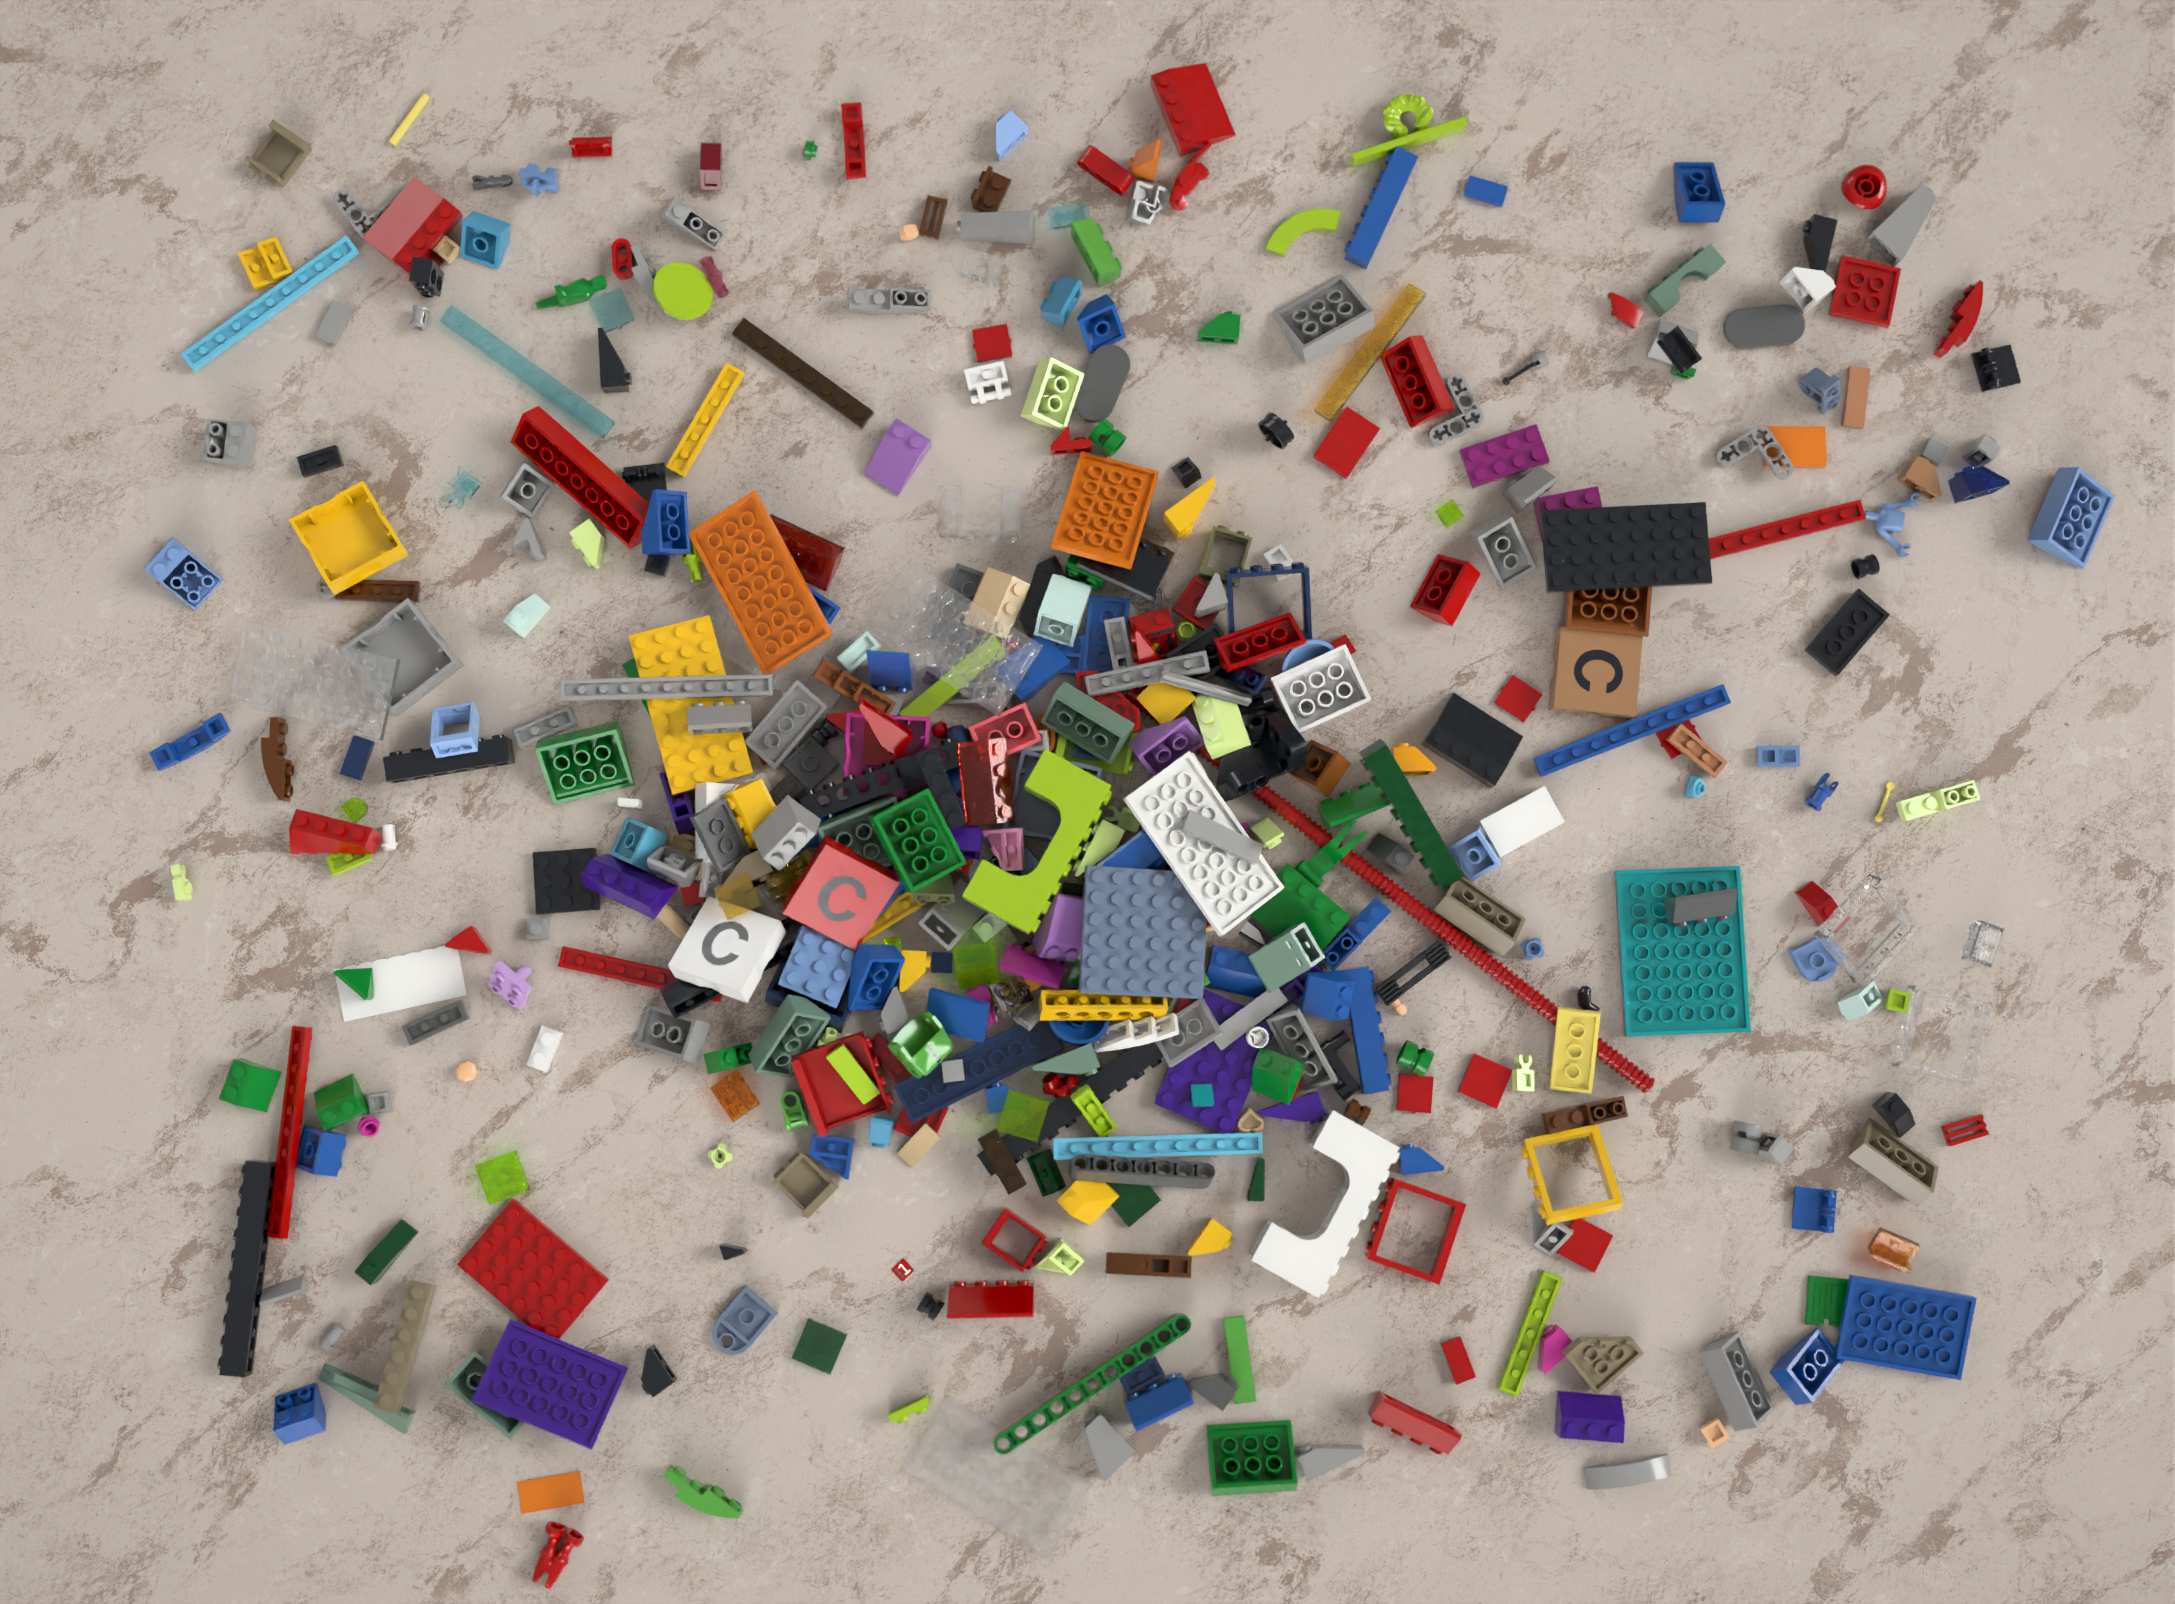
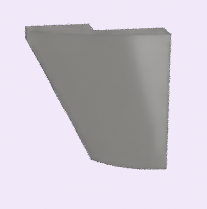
(1145, 202)

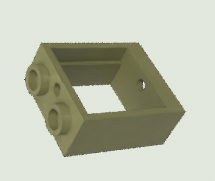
(1224, 533)

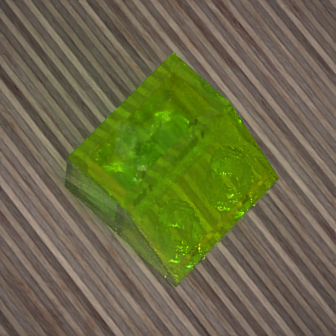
(976, 964)

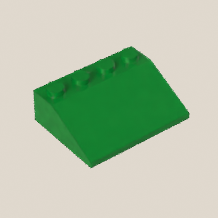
(585, 762)
(917, 840)
(1301, 903)
(1251, 1458)

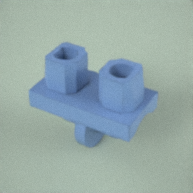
(539, 181)

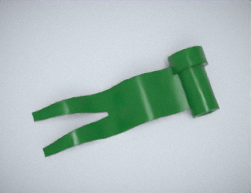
(1328, 856)

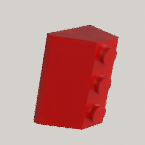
(1445, 589)

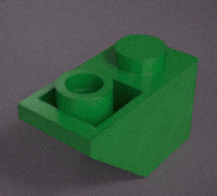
(728, 1058)

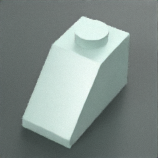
(526, 615)
(1860, 1001)

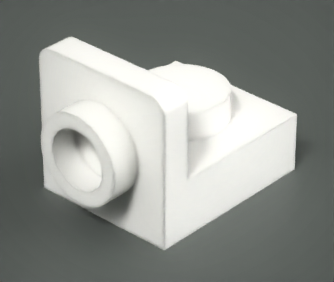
(1278, 556)

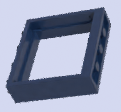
(1275, 569)

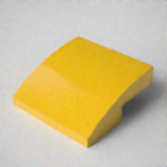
(265, 264)
(1165, 701)

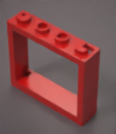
(1447, 1240)

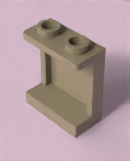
(279, 155)
(805, 1183)

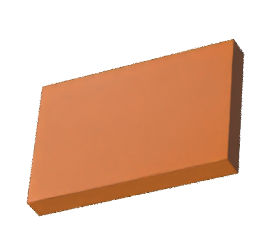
(1802, 445)

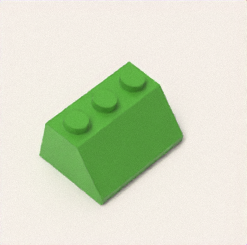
(1095, 251)

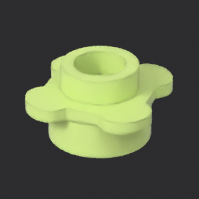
(726, 1156)

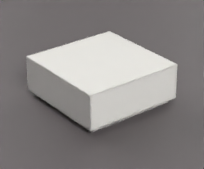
(630, 803)

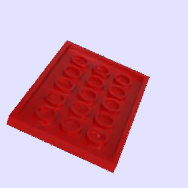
(533, 1271)

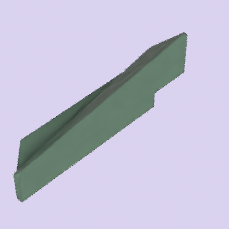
(364, 1394)

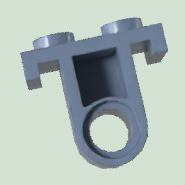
(1821, 389)

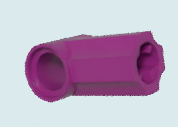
(982, 993)

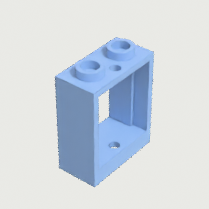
(454, 743)

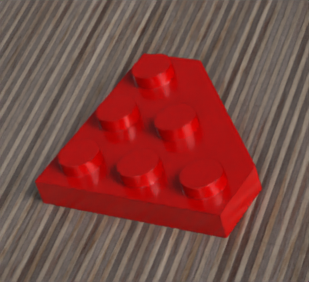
(1114, 701)

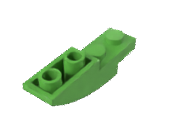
(709, 1501)

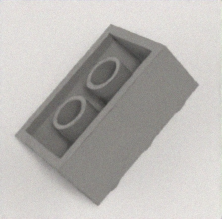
(719, 718)
(785, 832)

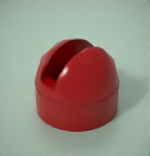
(939, 729)

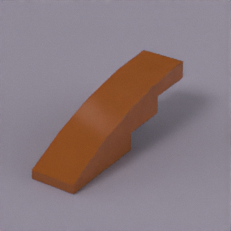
(851, 686)

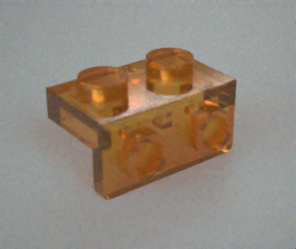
(735, 1096)
(1893, 1250)

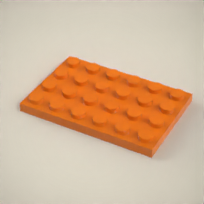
(1105, 510)

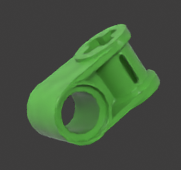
(794, 1112)

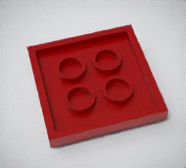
(1864, 291)

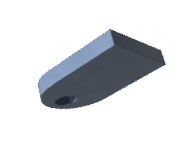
(742, 1321)

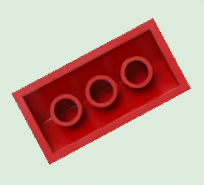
(1259, 642)

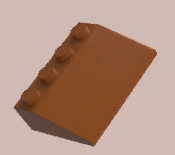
(1609, 611)

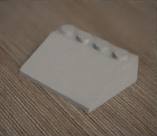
(1325, 319)

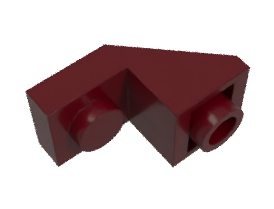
(710, 166)

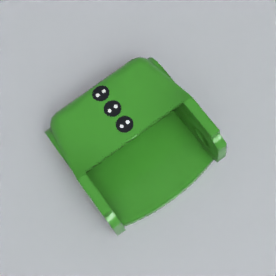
(921, 1044)

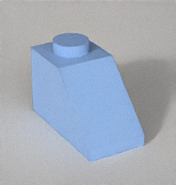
(1009, 133)

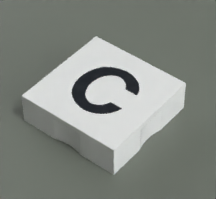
(727, 952)

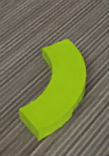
(1299, 224)

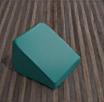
(1201, 1095)

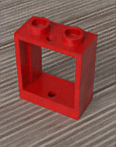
(992, 1233)

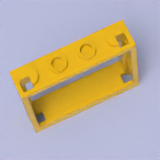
(1539, 1190)

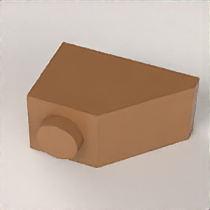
(1921, 478)

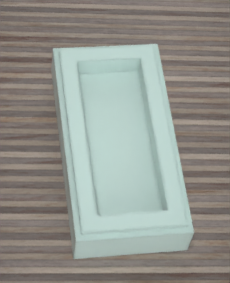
(857, 652)

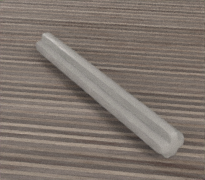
(1204, 688)

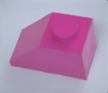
(1551, 1347)

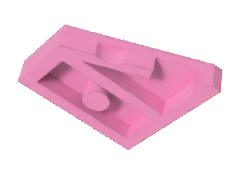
(1008, 847)

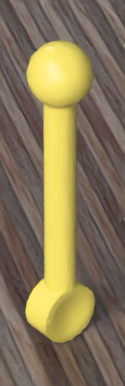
(1889, 786)

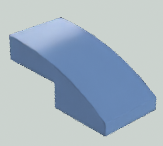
(1778, 756)

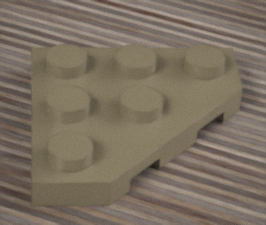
(1601, 1358)

